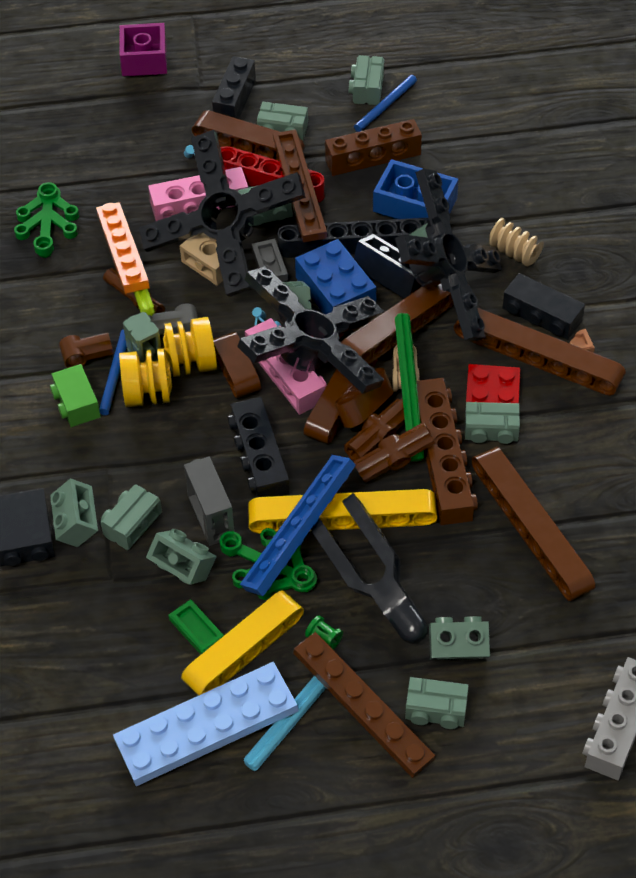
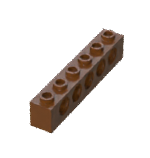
(441, 421)

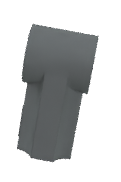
(182, 313)

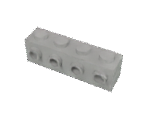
(617, 726)

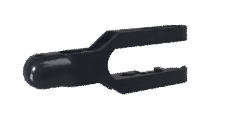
(388, 591)

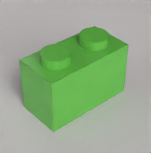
(75, 395)

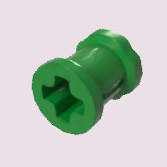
(326, 632)

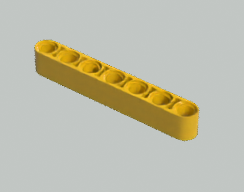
(385, 507)

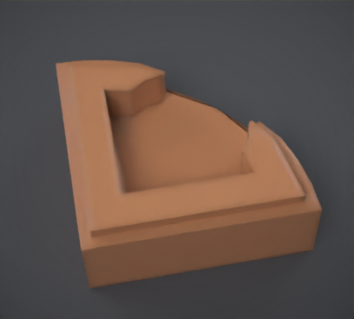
(583, 340)

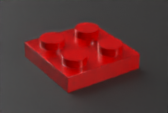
(493, 384)

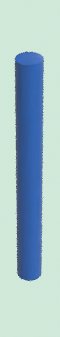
(385, 103)
(113, 376)

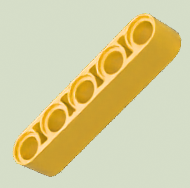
(243, 643)

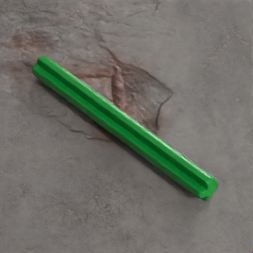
(408, 375)

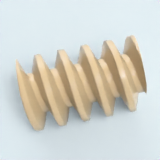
(514, 244)

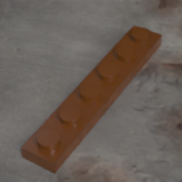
(306, 210)
(364, 704)

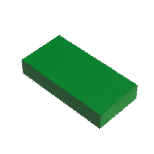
(195, 626)

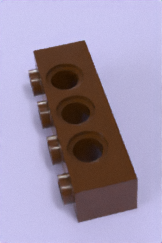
(373, 147)

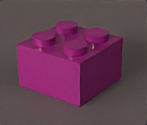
(143, 49)

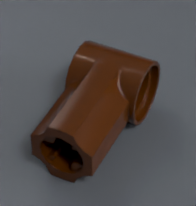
(78, 350)

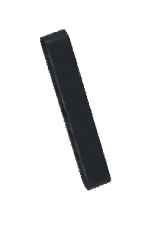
(348, 233)

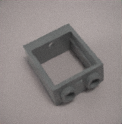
(208, 499)

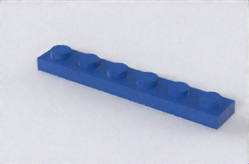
(297, 525)

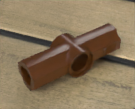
(375, 430)
(394, 452)

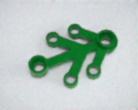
(47, 195)
(292, 575)

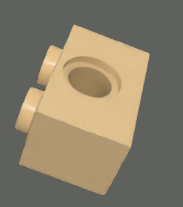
(201, 255)

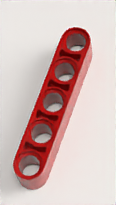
(261, 169)

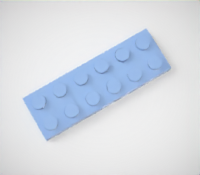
(205, 723)

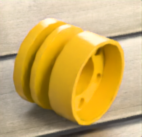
(190, 346)
(145, 377)

